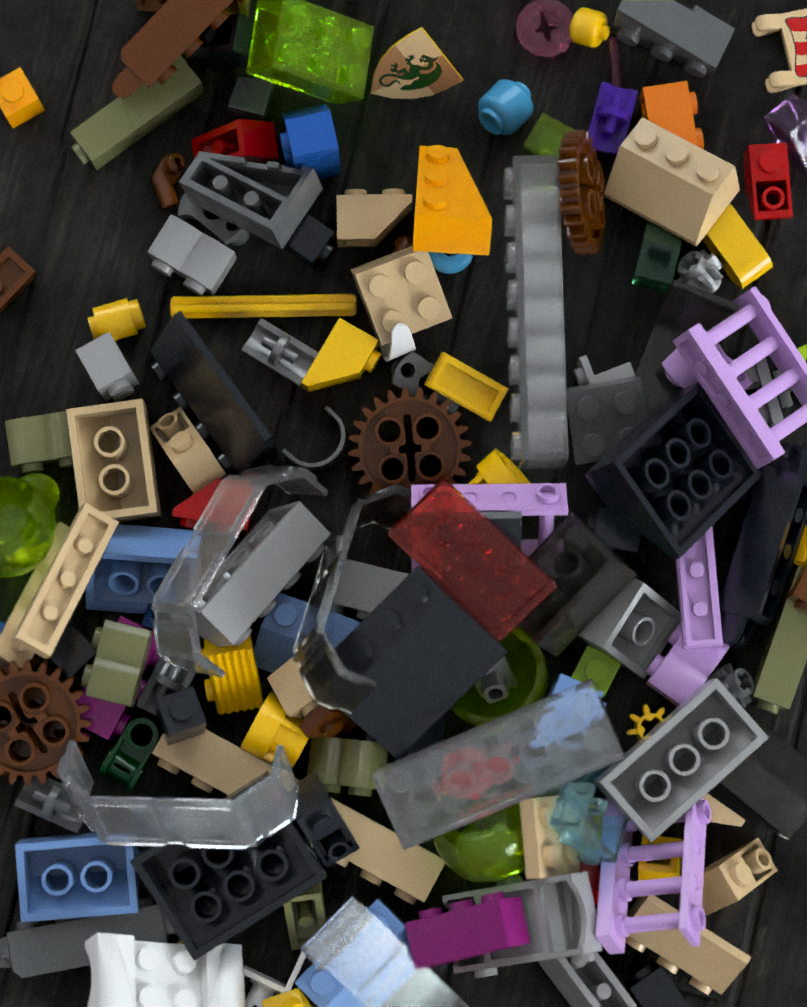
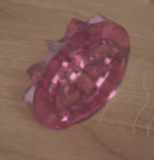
(530, 19)

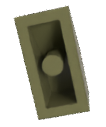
(305, 915)

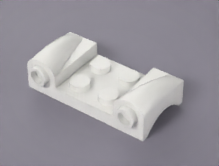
(162, 974)

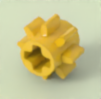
(646, 717)

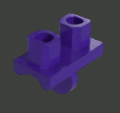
(611, 117)

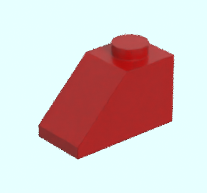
(240, 138)

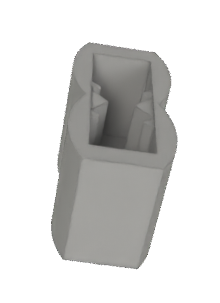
(191, 255)

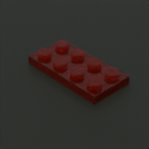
(472, 558)

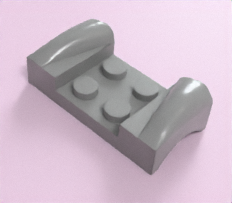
(558, 919)

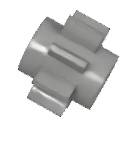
(700, 270)

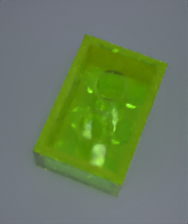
(310, 50)

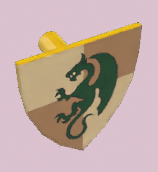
(414, 69)

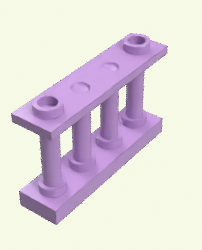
(726, 392)
(531, 499)
(617, 889)

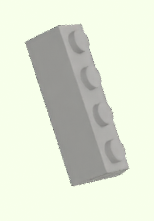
(257, 571)
(681, 759)

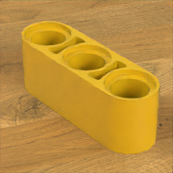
(737, 248)

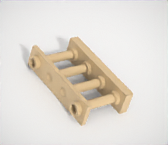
(56, 587)

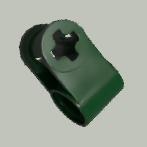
(131, 754)

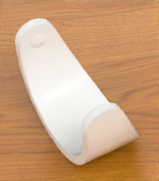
(400, 344)

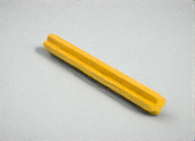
(264, 305)

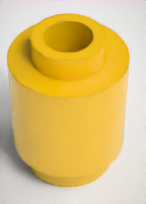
(119, 318)

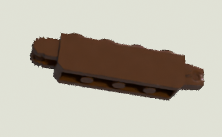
(164, 38)

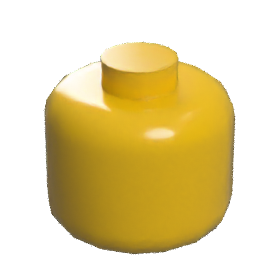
(589, 27)

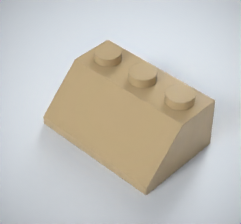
(671, 182)
(114, 459)
(711, 964)

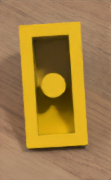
(342, 357)

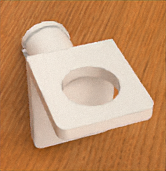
(265, 986)

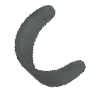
(333, 458)

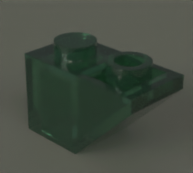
(656, 259)

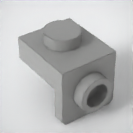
(584, 373)

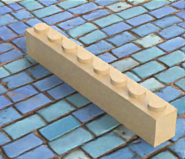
(227, 768)

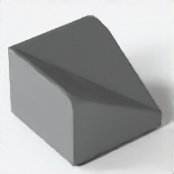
(251, 98)

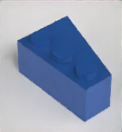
(311, 141)

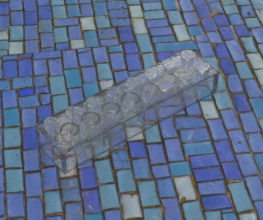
(538, 308)

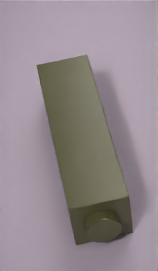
(133, 117)
(783, 657)

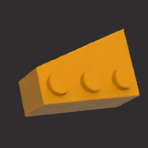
(449, 206)

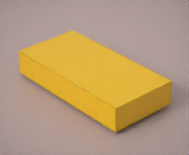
(466, 386)

